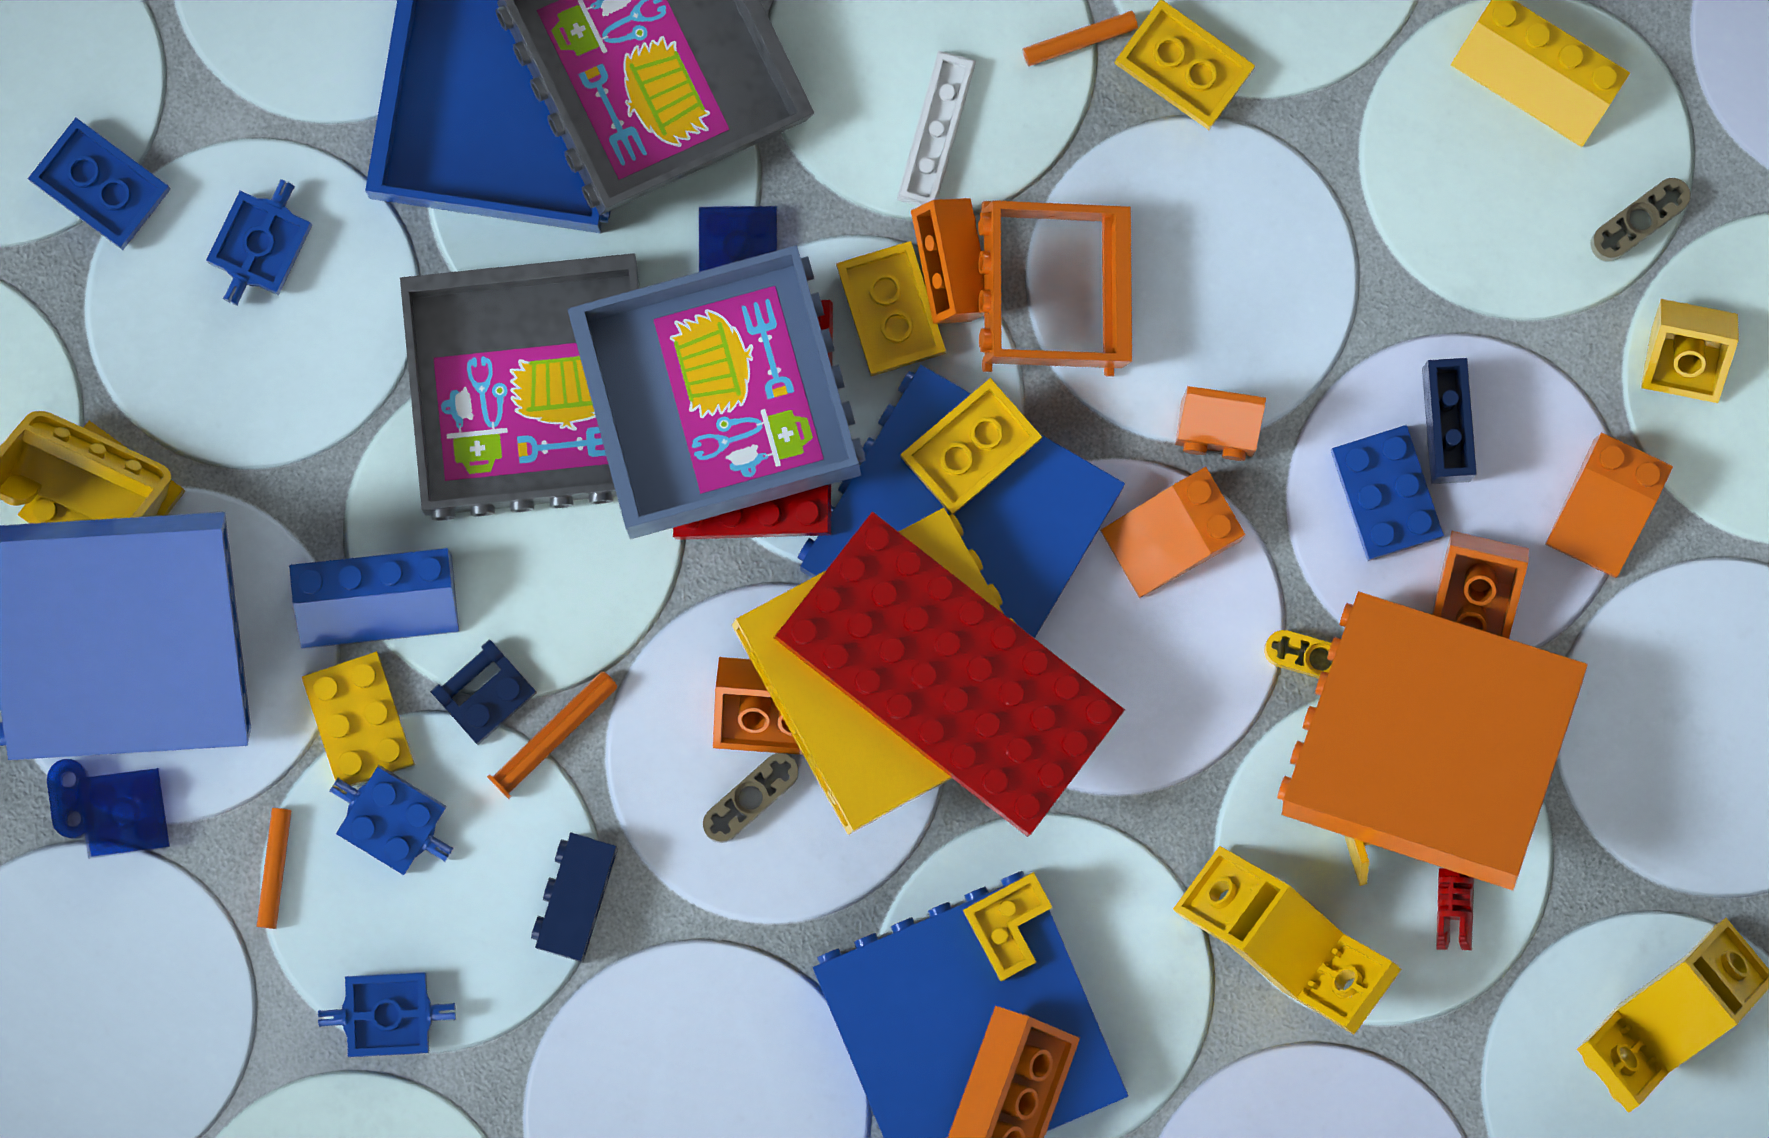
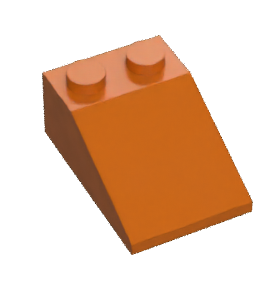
(1608, 504)
(1173, 532)
(1481, 583)

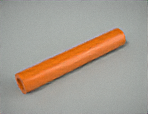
(1080, 38)
(274, 868)

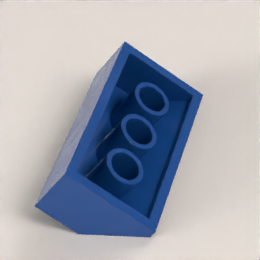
(374, 598)

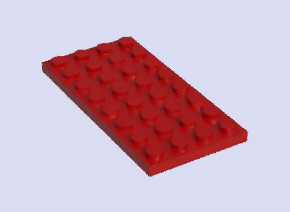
(949, 674)

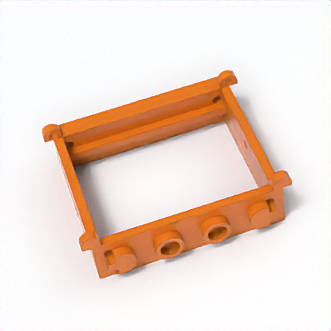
(1115, 282)

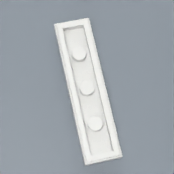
(936, 129)

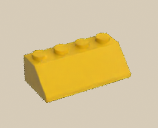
(1540, 69)

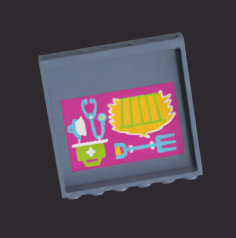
(716, 391)

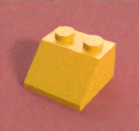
(1690, 350)

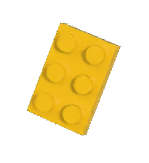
(1184, 64)
(890, 308)
(971, 446)
(357, 719)

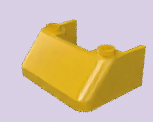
(78, 470)

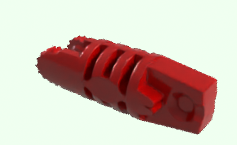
(1454, 903)

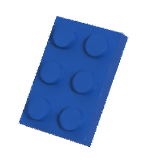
(99, 183)
(1387, 493)

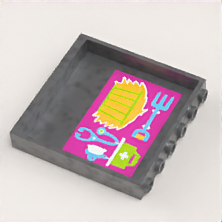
(653, 85)
(504, 386)

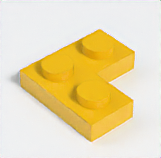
(997, 922)

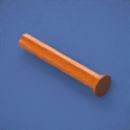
(553, 733)

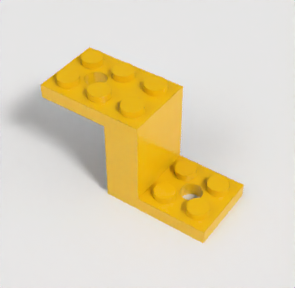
(1287, 939)
(1676, 1015)

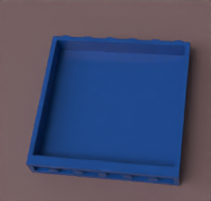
(465, 124)

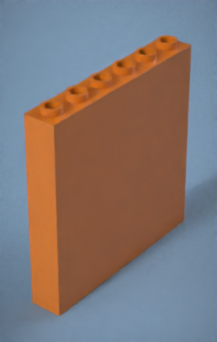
(1432, 739)

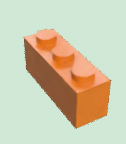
(949, 258)

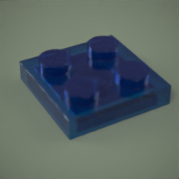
(735, 234)
(123, 813)

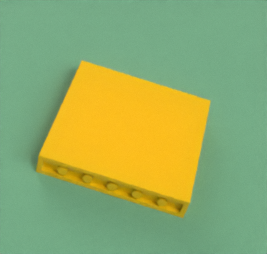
(851, 753)

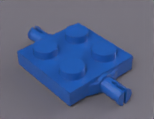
(259, 242)
(391, 819)
(386, 1014)

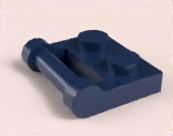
(493, 701)

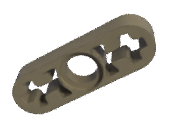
(1611, 227)
(751, 814)

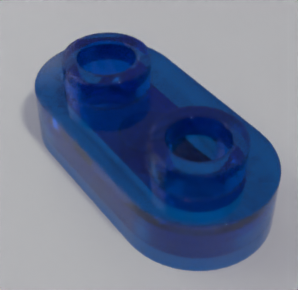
(65, 799)

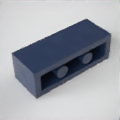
(1449, 421)
(574, 897)

